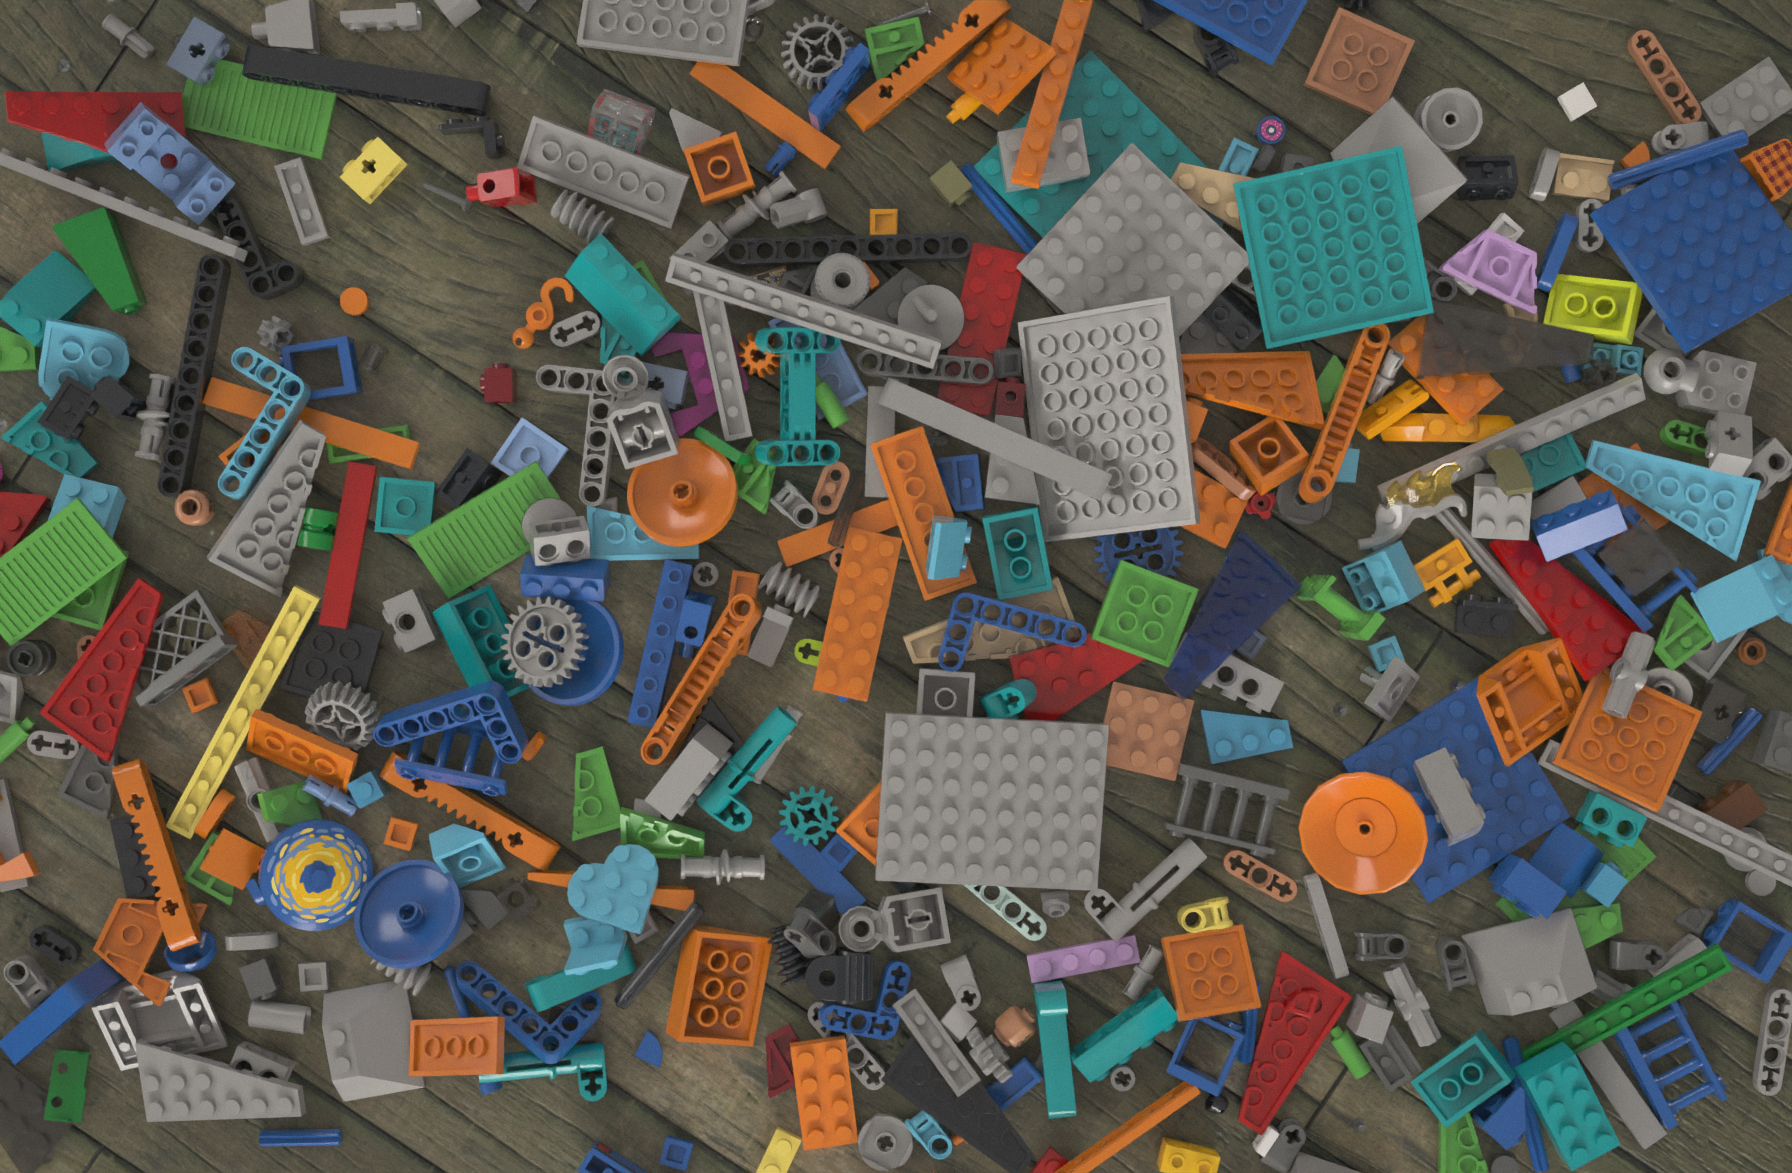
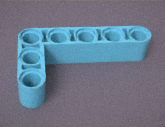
(264, 423)

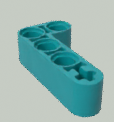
(558, 987)

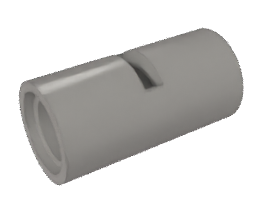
(279, 1016)

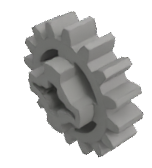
(989, 1055)

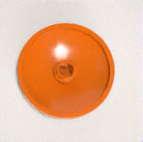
(683, 495)

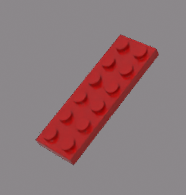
(988, 310)

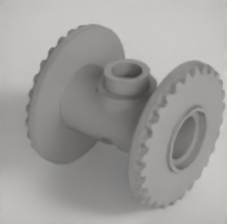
(845, 270)

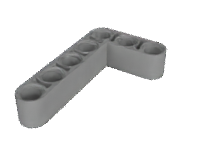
(593, 425)

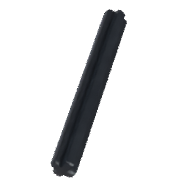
(659, 955)

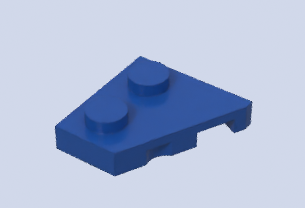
(962, 481)

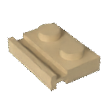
(1582, 177)

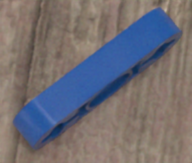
(1556, 251)

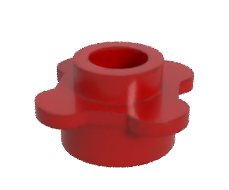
(1264, 510)

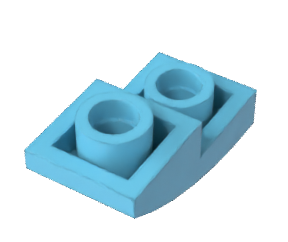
(1626, 358)

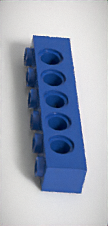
(660, 644)

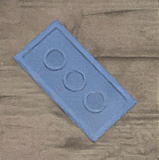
(831, 367)

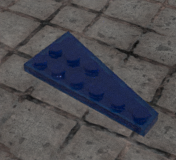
(1237, 605)

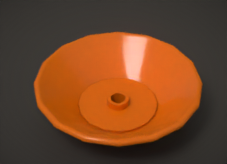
(1358, 858)

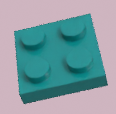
(404, 505)

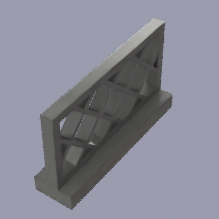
(192, 664)

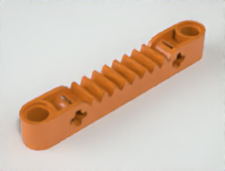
(870, 107)
(1344, 413)
(700, 680)
(535, 849)
(181, 925)

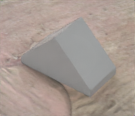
(690, 131)

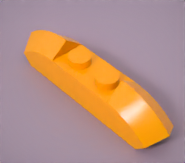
(1444, 428)

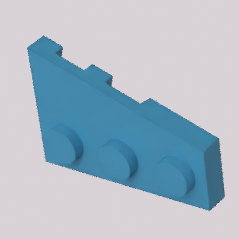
(1241, 736)

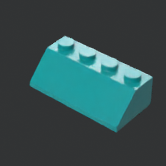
(621, 295)
(473, 633)
(1123, 1035)

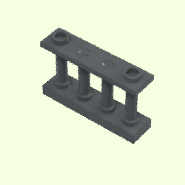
(1244, 788)

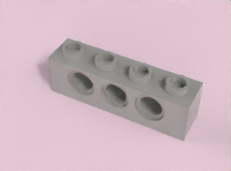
(1266, 688)

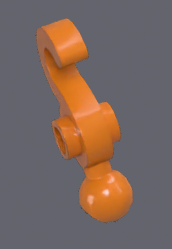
(541, 314)

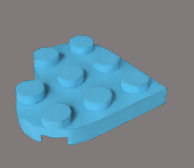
(81, 353)
(618, 889)

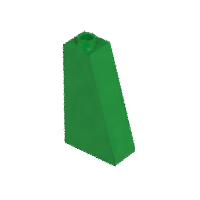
(104, 257)

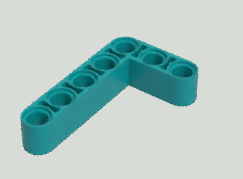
(1054, 1044)

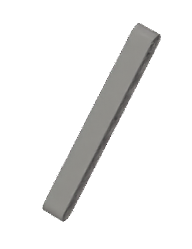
(995, 439)

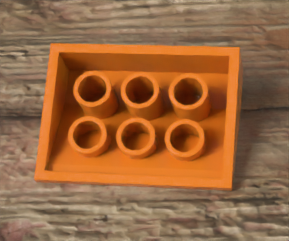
(718, 987)

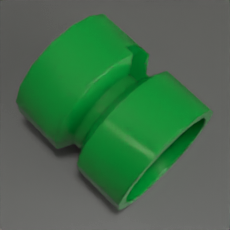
(318, 529)

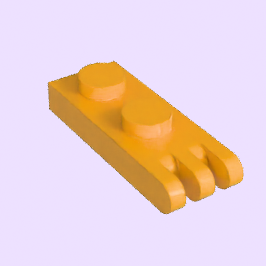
(1391, 408)

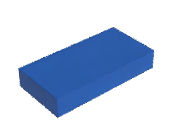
(1023, 1079)

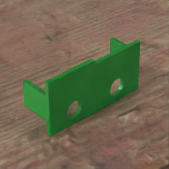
(68, 1086)

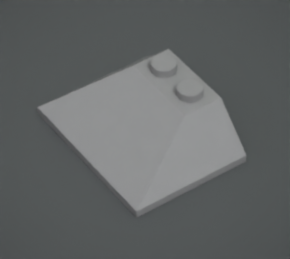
(1428, 168)
(1530, 963)
(182, 1022)
(369, 1040)

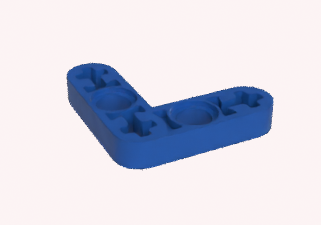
(880, 1012)

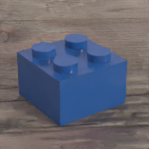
(1526, 885)

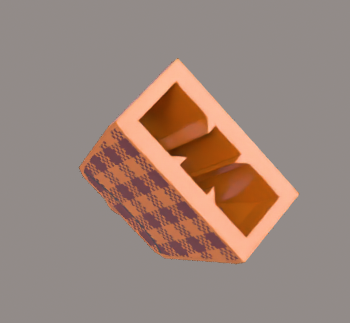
(1771, 168)

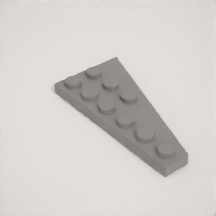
(269, 520)
(205, 1089)

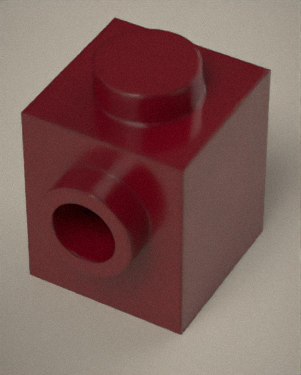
(499, 384)
(1010, 397)

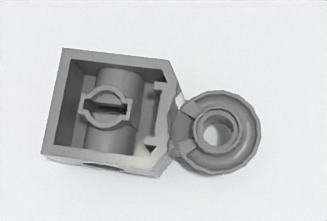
(1702, 380)
(639, 415)
(901, 921)

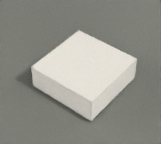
(1577, 102)
(957, 1022)
(1264, 1143)

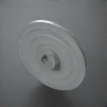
(932, 312)

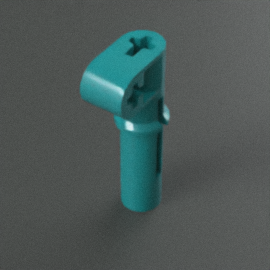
(997, 702)
(742, 768)
(583, 1059)

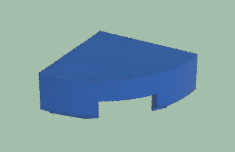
(650, 1049)

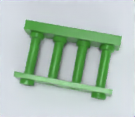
(1355, 623)

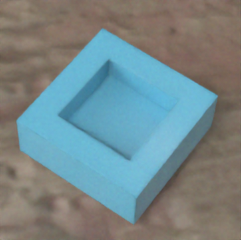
(1384, 652)

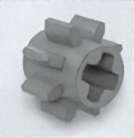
(275, 333)

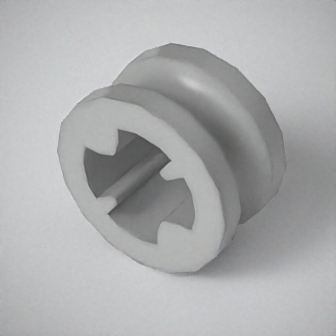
(697, 576)
(1118, 1085)

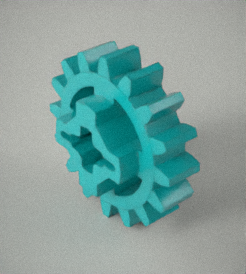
(815, 803)

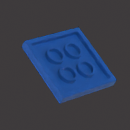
(839, 86)

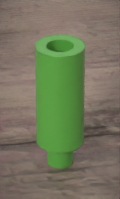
(829, 403)
(15, 736)
(1349, 1052)

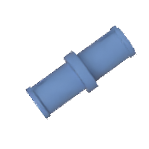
(330, 795)

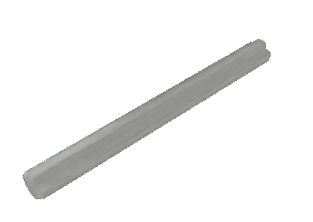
(1491, 567)

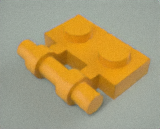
(1441, 565)

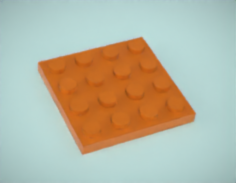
(1632, 753)

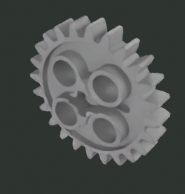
(554, 617)

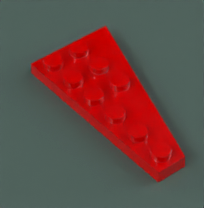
(90, 115)
(101, 683)
(1287, 1040)

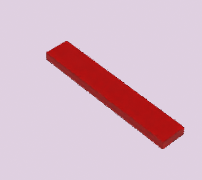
(348, 545)

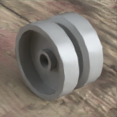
(1463, 113)

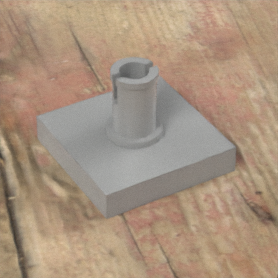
(1389, 688)

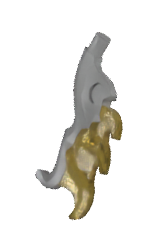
(1414, 500)

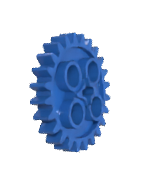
(1166, 553)

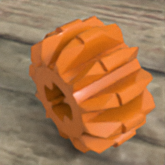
(757, 364)

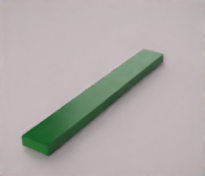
(1636, 1003)

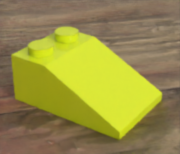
(1595, 307)

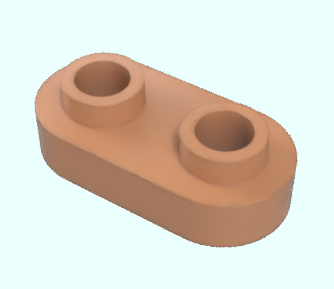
(829, 487)

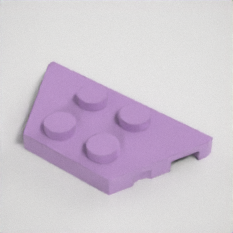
(1497, 268)

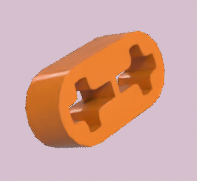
(215, 814)

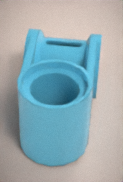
(928, 1132)

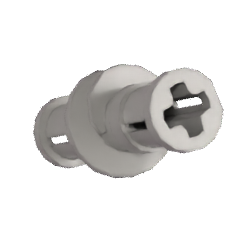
(757, 206)
(154, 417)
(722, 867)

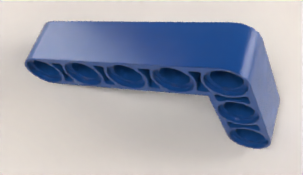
(1003, 621)
(455, 715)
(59, 1010)
(526, 1017)

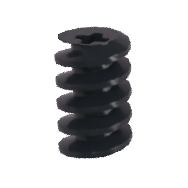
(789, 955)

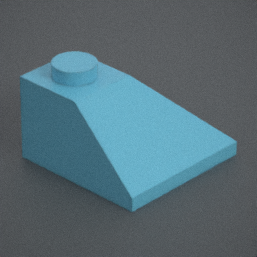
(465, 854)

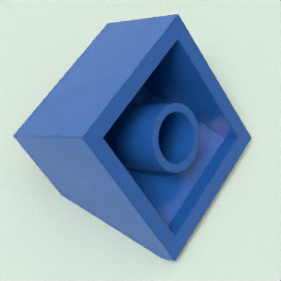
(1503, 1115)

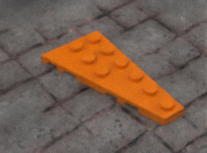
(1258, 382)

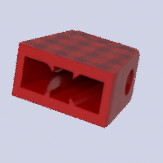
(503, 188)

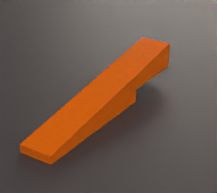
(667, 896)

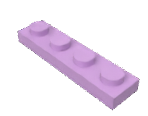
(1082, 958)

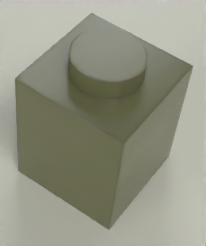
(951, 184)

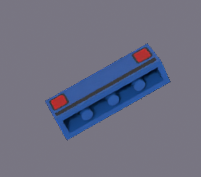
(606, 1160)

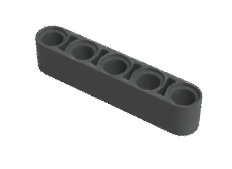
(938, 374)

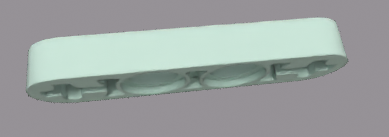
(999, 904)

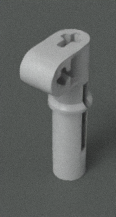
(1121, 917)

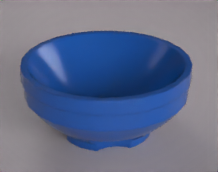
(205, 949)

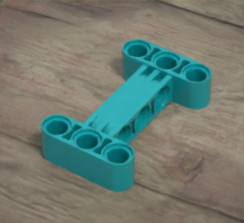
(797, 398)

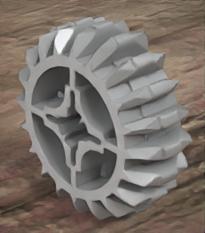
(797, 38)
(347, 710)

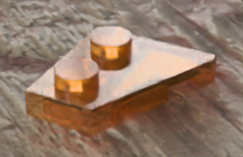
(249, 634)

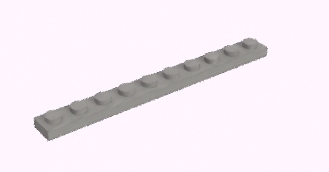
(127, 207)
(803, 310)
(1535, 430)
(1694, 825)

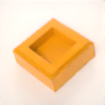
(883, 221)

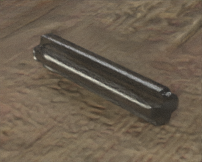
(846, 508)

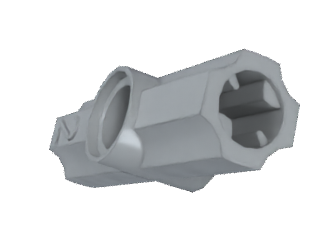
(1628, 674)
(254, 782)
(1411, 1004)

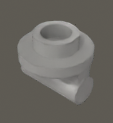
(1055, 902)

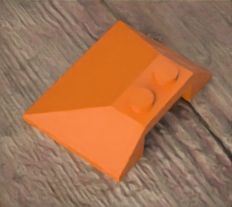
(1528, 697)

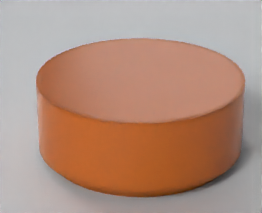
(354, 301)

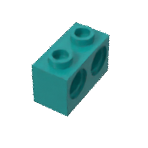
(1612, 815)

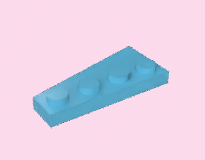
(619, 538)

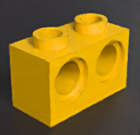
(1185, 1157)

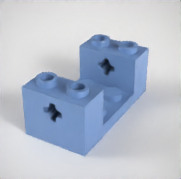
(192, 183)

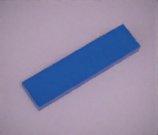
(818, 871)

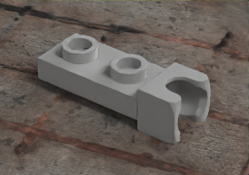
(405, 16)

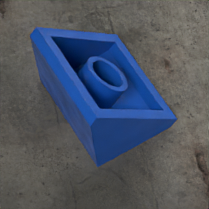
(1566, 858)

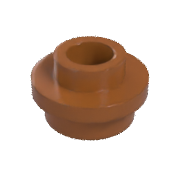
(1759, 651)

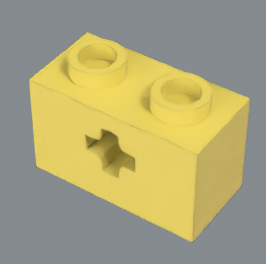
(387, 167)

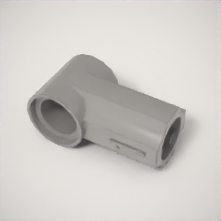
(804, 207)

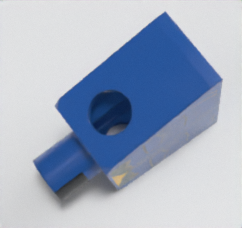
(695, 612)

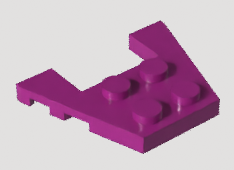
(700, 375)

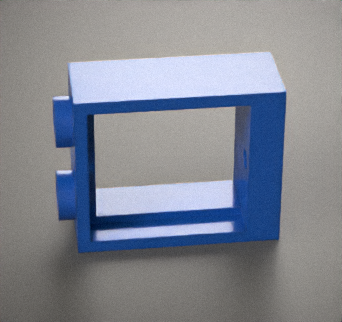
(347, 358)
(1772, 952)
(1196, 1077)

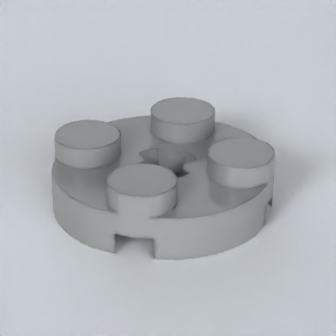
(891, 1156)

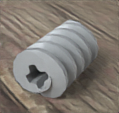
(580, 217)
(789, 588)
(414, 976)

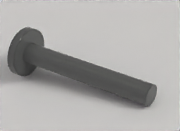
(925, 9)
(466, 204)

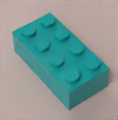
(1567, 1106)

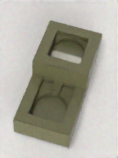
(1510, 471)

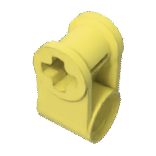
(1211, 915)

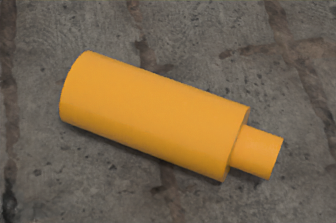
(962, 108)

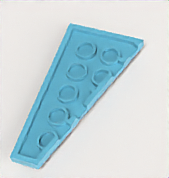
(1690, 495)

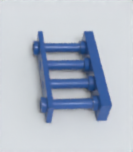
(1622, 595)
(491, 785)
(1653, 1085)

